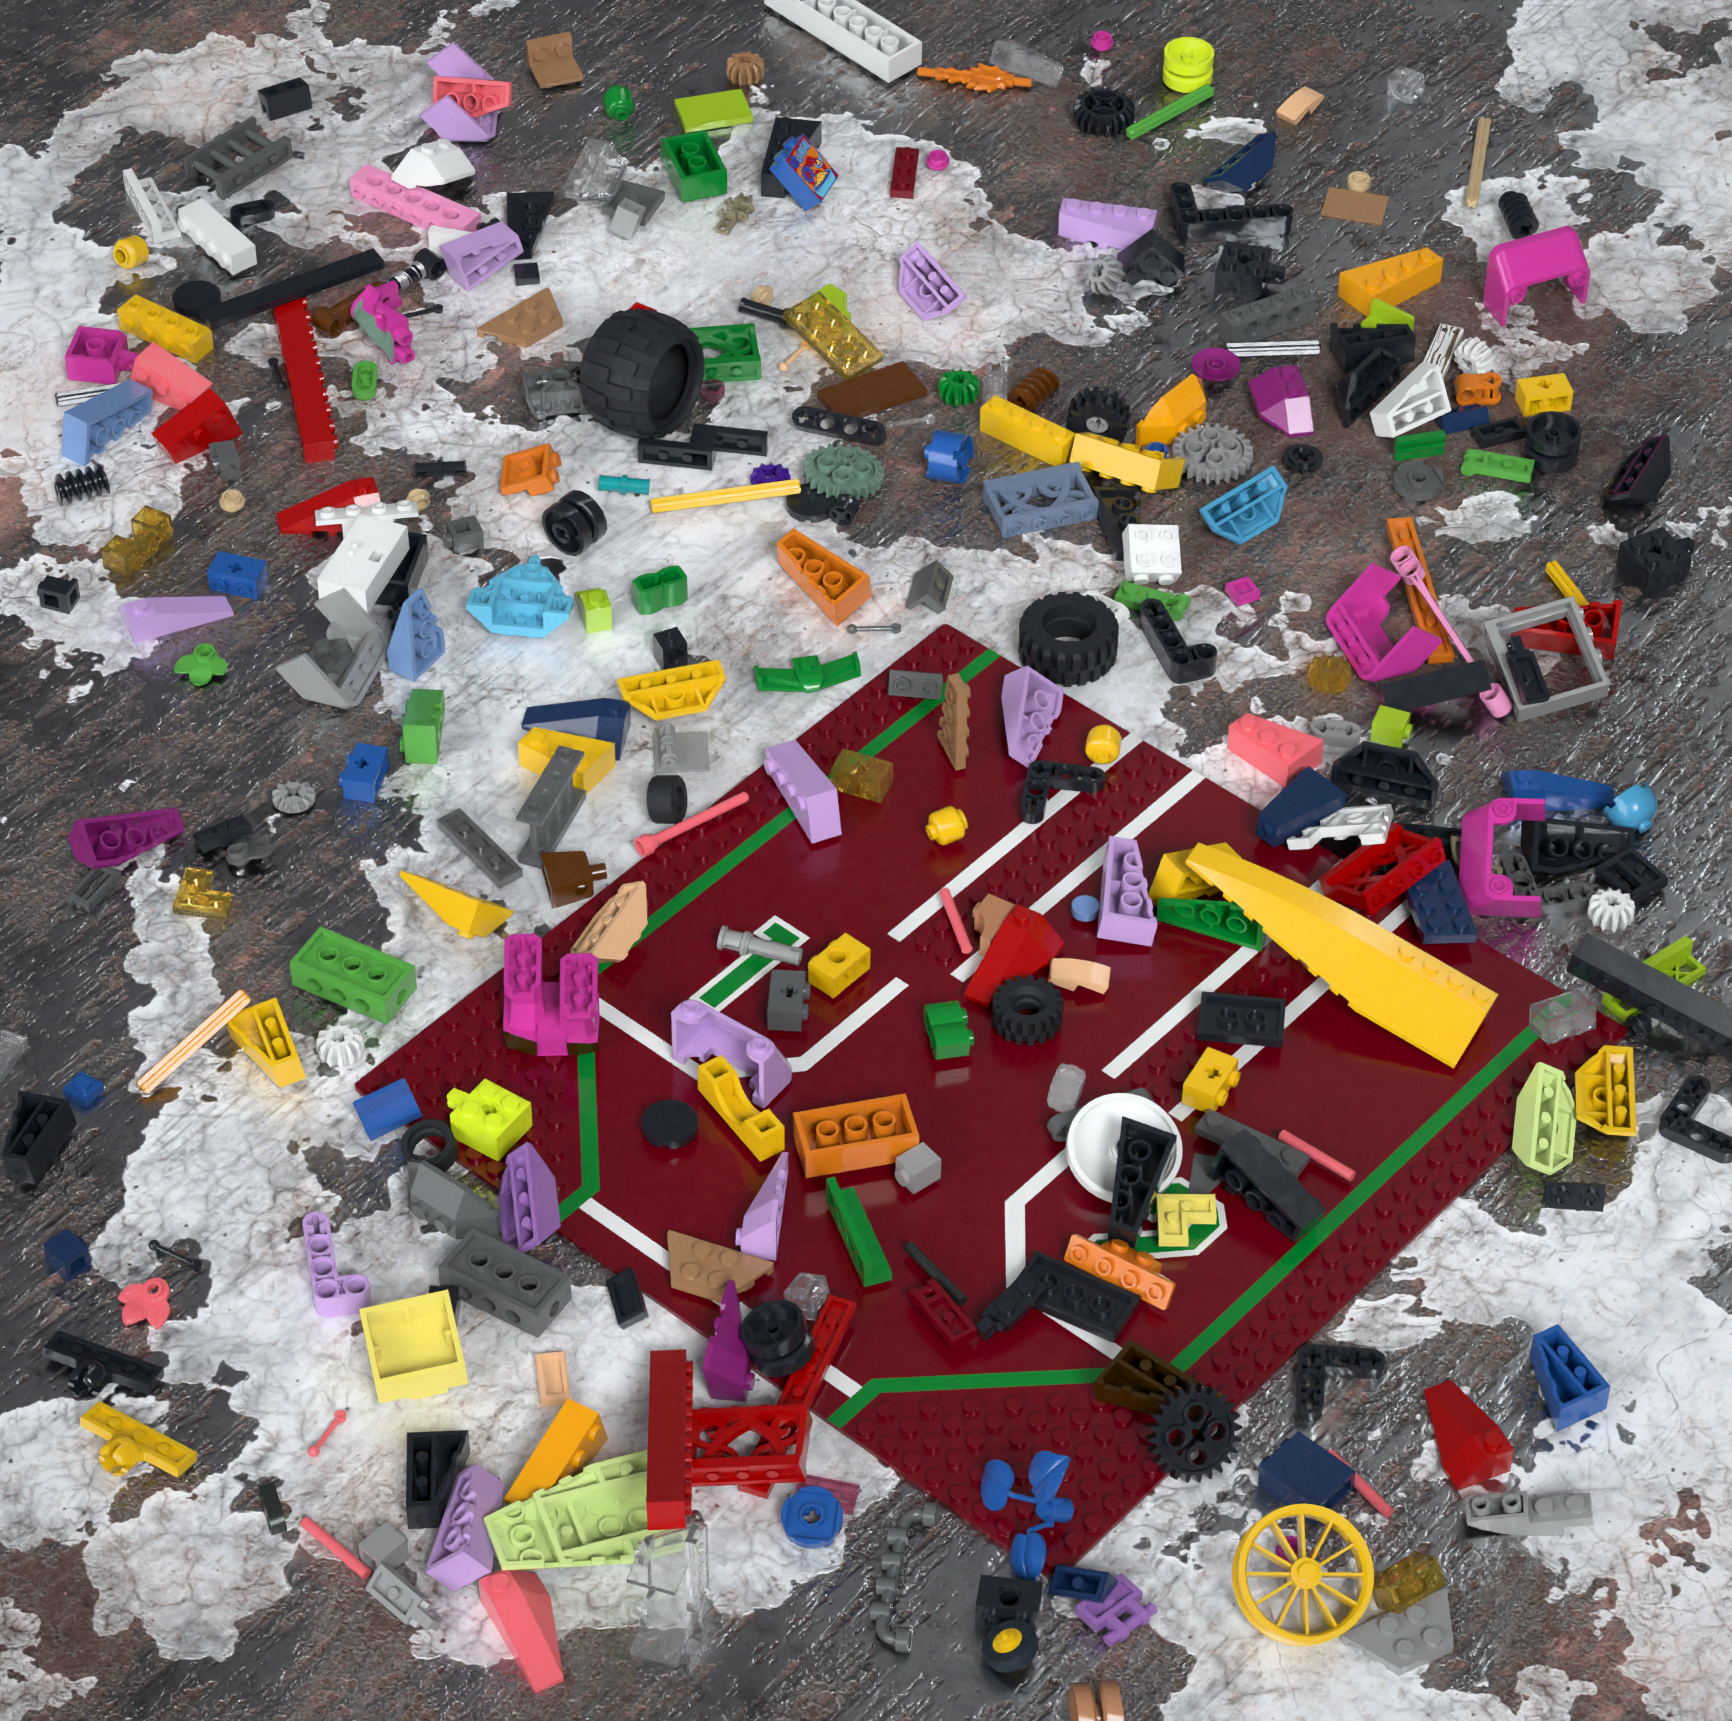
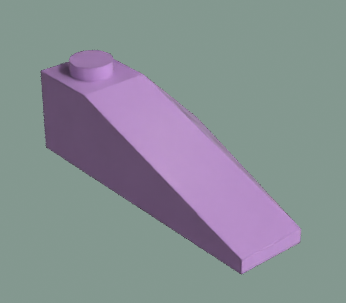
(166, 615)

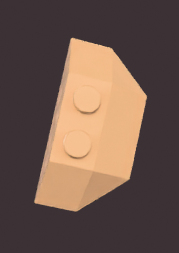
(616, 925)

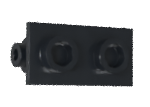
(1574, 1196)

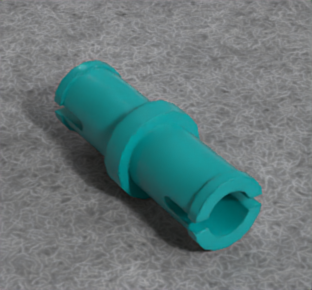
(624, 484)

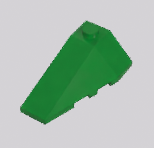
(1214, 919)

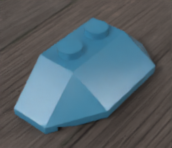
(1247, 508)

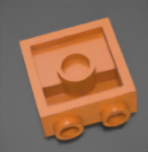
(530, 471)

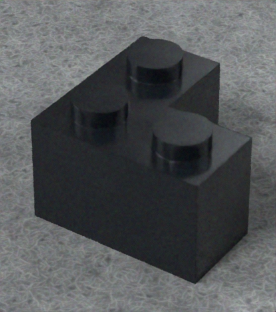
(1152, 256)

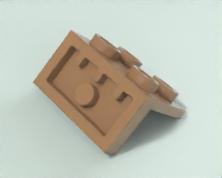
(552, 60)

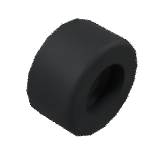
(667, 799)

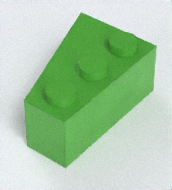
(423, 726)

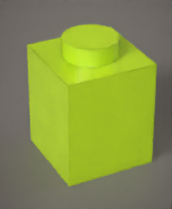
(1391, 727)

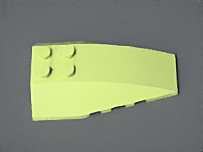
(577, 1522)

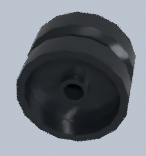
(1553, 441)
(574, 522)
(778, 1338)

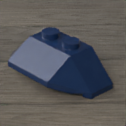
(1245, 165)

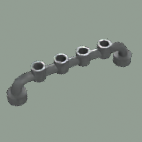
(893, 1563)

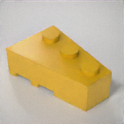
(540, 744)

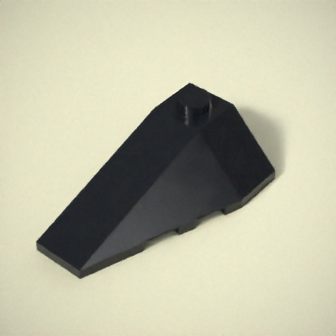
(1569, 845)

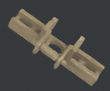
(744, 205)

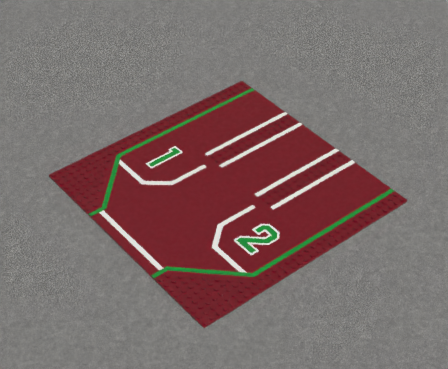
(1005, 1185)

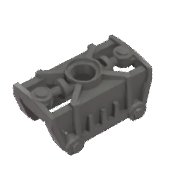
(553, 392)

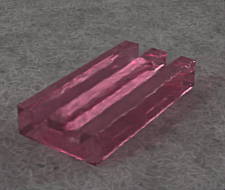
(840, 1490)

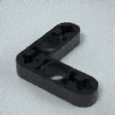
(1046, 781)
(1687, 1125)
(1325, 1366)

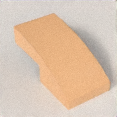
(1298, 104)
(1074, 972)

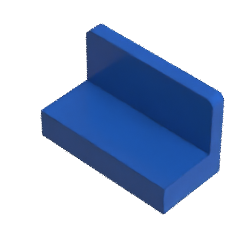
(387, 1109)

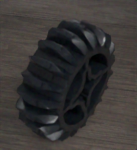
(1103, 112)

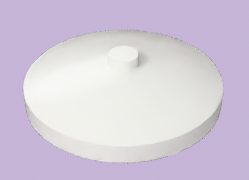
(1095, 1138)

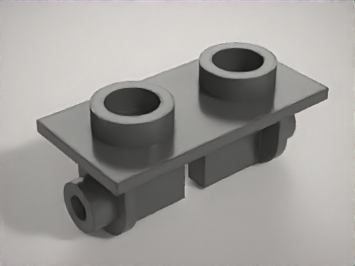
(915, 684)

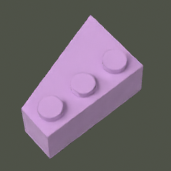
(480, 254)

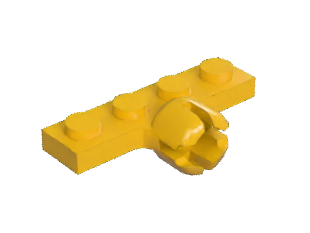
(133, 1443)

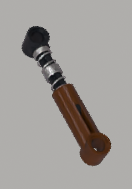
(334, 319)

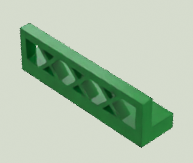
(857, 1234)

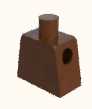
(570, 876)

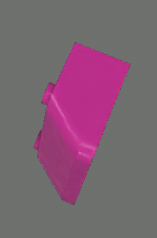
(1533, 261)
(1357, 628)
(1487, 892)

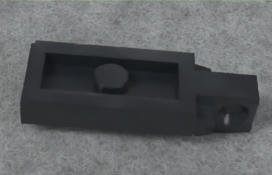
(1526, 672)
(1011, 1305)

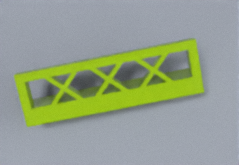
(1665, 961)

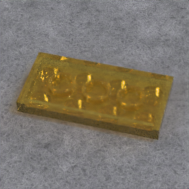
(833, 336)

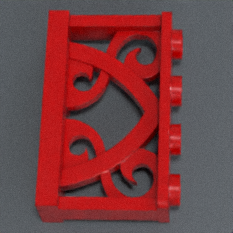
(1415, 856)
(766, 1421)

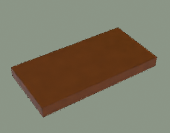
(873, 391)

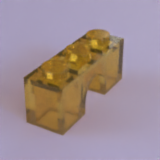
(150, 531)

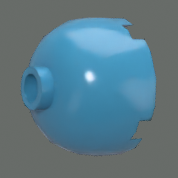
(1633, 808)

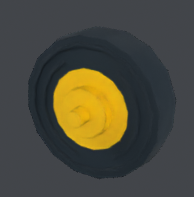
(1010, 1645)

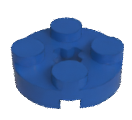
(800, 1505)

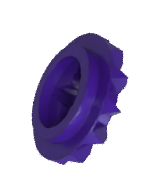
(759, 474)

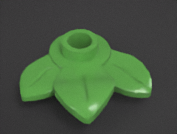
(201, 664)

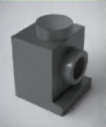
(225, 459)
(464, 534)

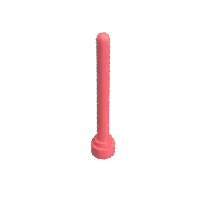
(647, 844)

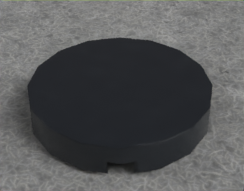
(194, 296)
(809, 505)
(670, 1124)

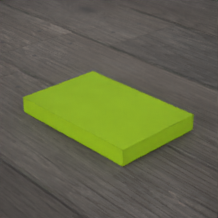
(713, 110)

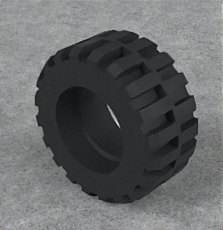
(1074, 617)

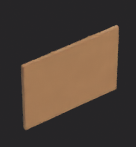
(1355, 206)

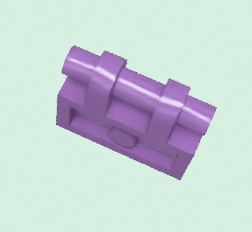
(1121, 1599)

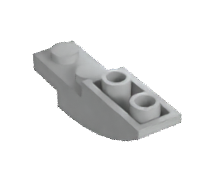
(1519, 1515)

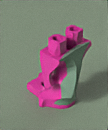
(383, 323)

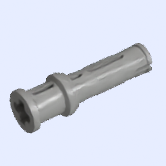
(747, 943)

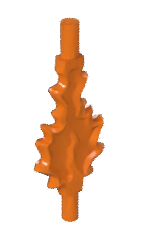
(980, 79)

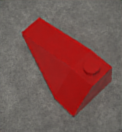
(301, 517)
(1019, 948)
(1467, 1438)

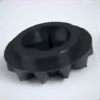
(1304, 452)

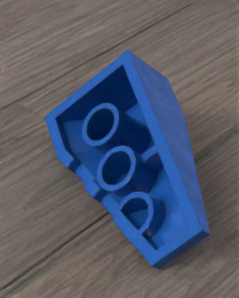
(1558, 790)

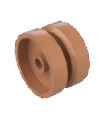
(1104, 1707)

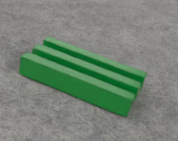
(1419, 448)

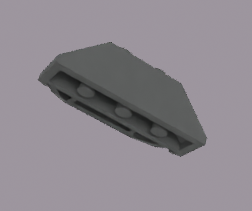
(448, 1203)

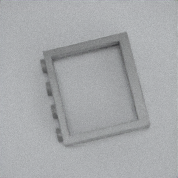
(1535, 616)

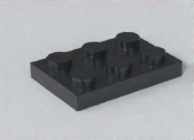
(1241, 1019)

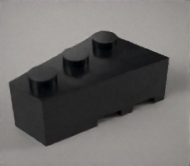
(36, 1135)

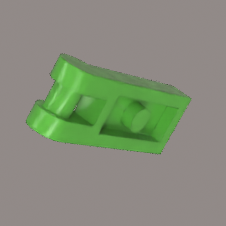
(1497, 465)
(1133, 595)

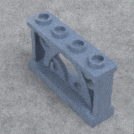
(1052, 482)

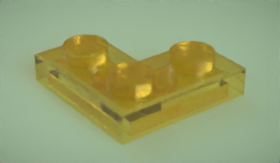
(197, 899)

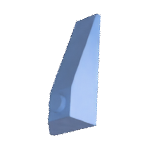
(416, 638)

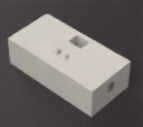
(365, 560)

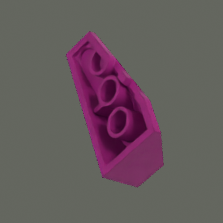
(120, 837)
(726, 1357)

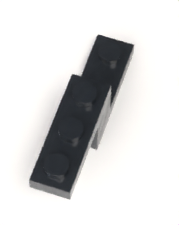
(703, 447)

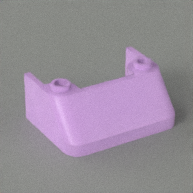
(446, 115)

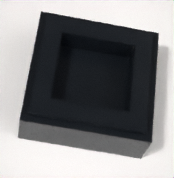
(526, 274)

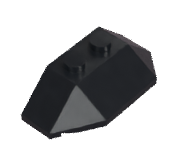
(1366, 384)
(1641, 473)
(1386, 772)

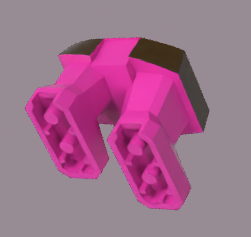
(549, 1015)

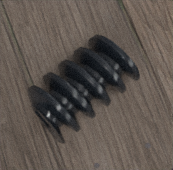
(1518, 214)
(81, 483)

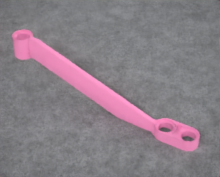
(1496, 699)

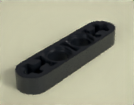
(840, 422)

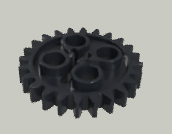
(1174, 1415)

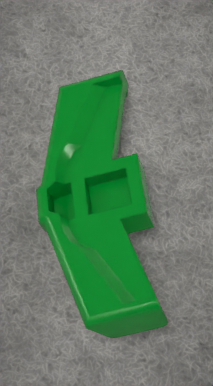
(808, 674)

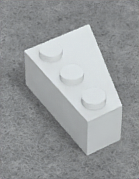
(1412, 402)

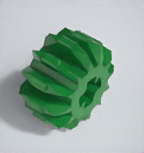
(958, 388)

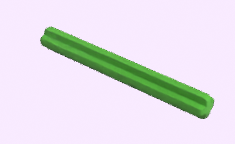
(1169, 111)

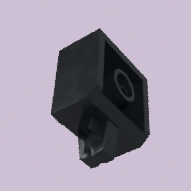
(1246, 270)
(1655, 560)

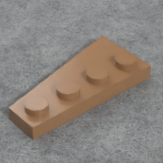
(954, 721)

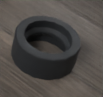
(427, 1128)

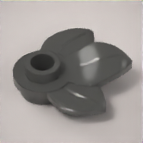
(242, 851)

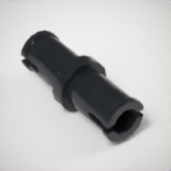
(440, 469)

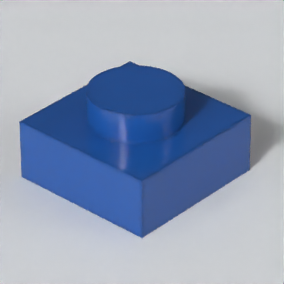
(83, 1089)

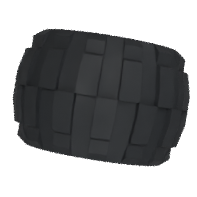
(642, 373)

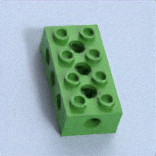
(353, 975)

